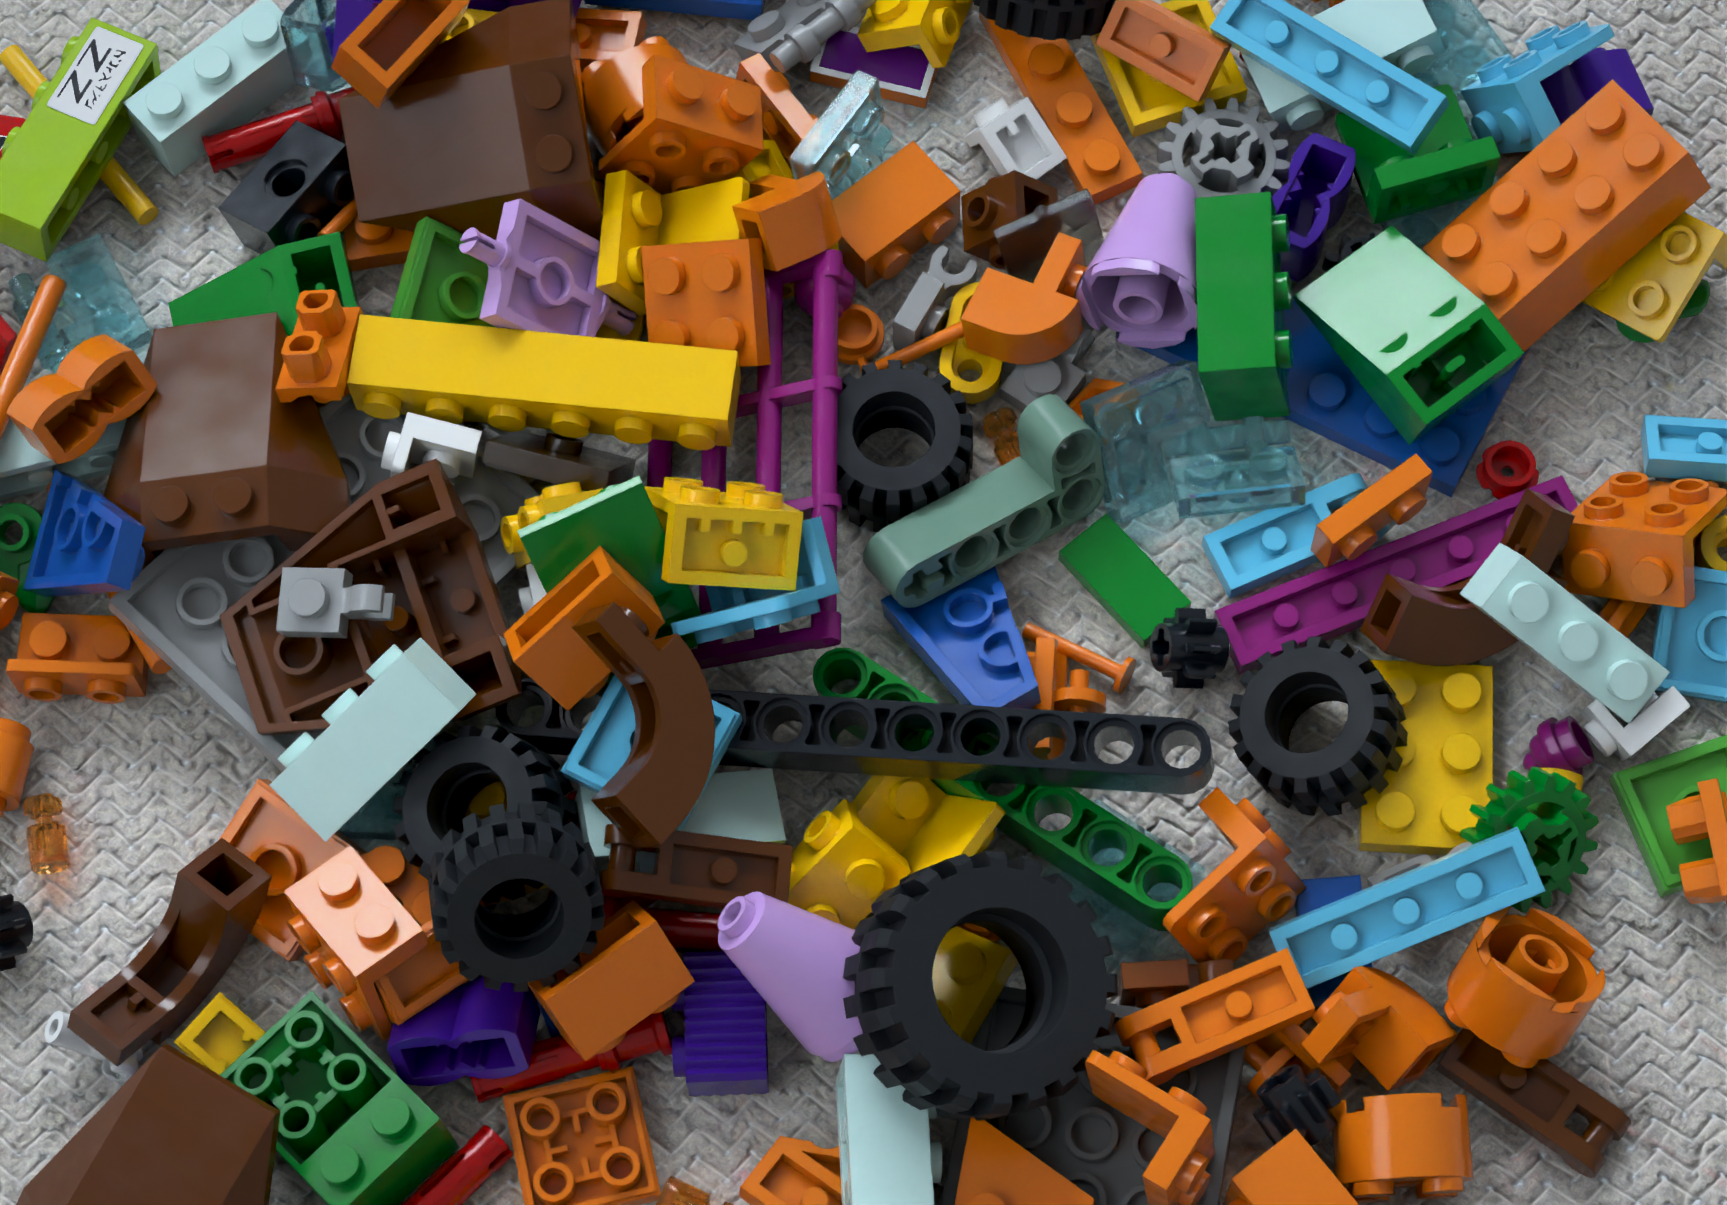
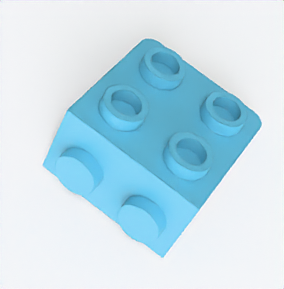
(1509, 95)
(749, 608)

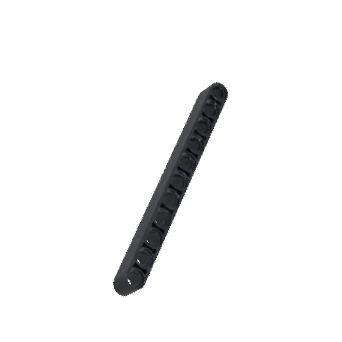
(942, 759)

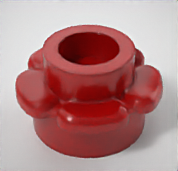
(1507, 455)

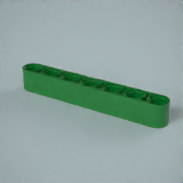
(1025, 807)

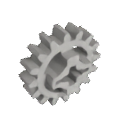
(1225, 151)

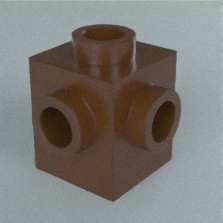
(997, 204)

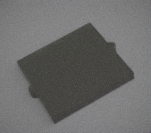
(1029, 239)

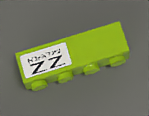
(70, 135)

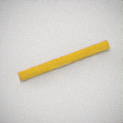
(114, 174)

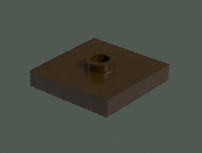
(557, 460)

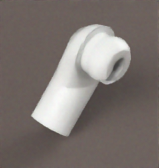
(59, 1035)

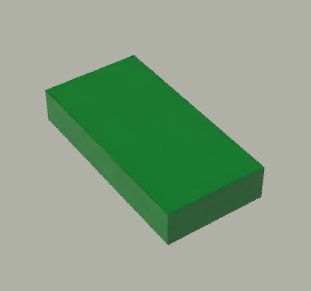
(1122, 579)

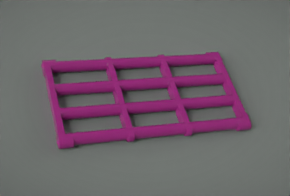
(768, 404)

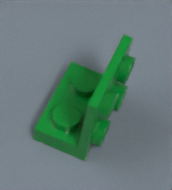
(1441, 172)

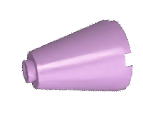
(1146, 267)
(795, 967)

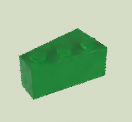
(1243, 305)

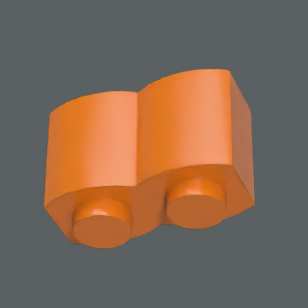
(71, 408)

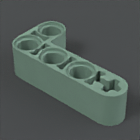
(997, 514)

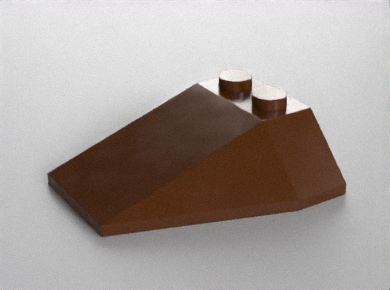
(480, 127)
(219, 450)
(422, 549)
(166, 1140)

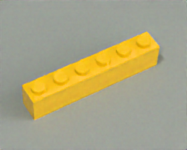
(545, 381)

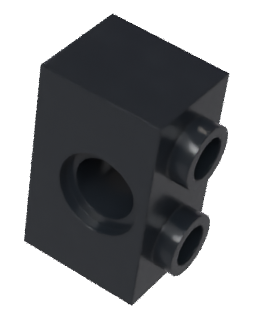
(291, 190)

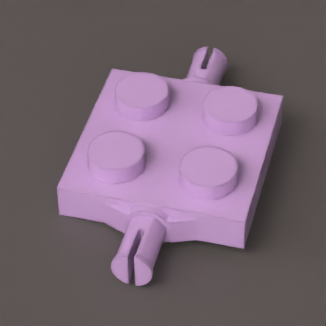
(543, 275)

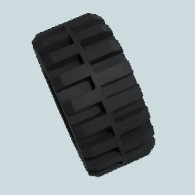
(1060, 971)

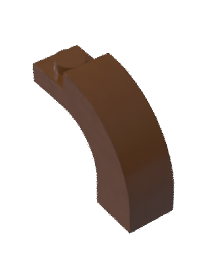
(1438, 623)
(671, 725)
(183, 961)

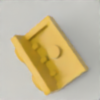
(913, 22)
(842, 867)

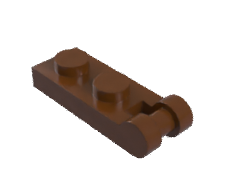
(697, 869)
(1537, 1100)

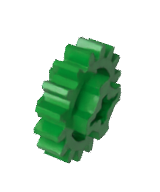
(1550, 821)

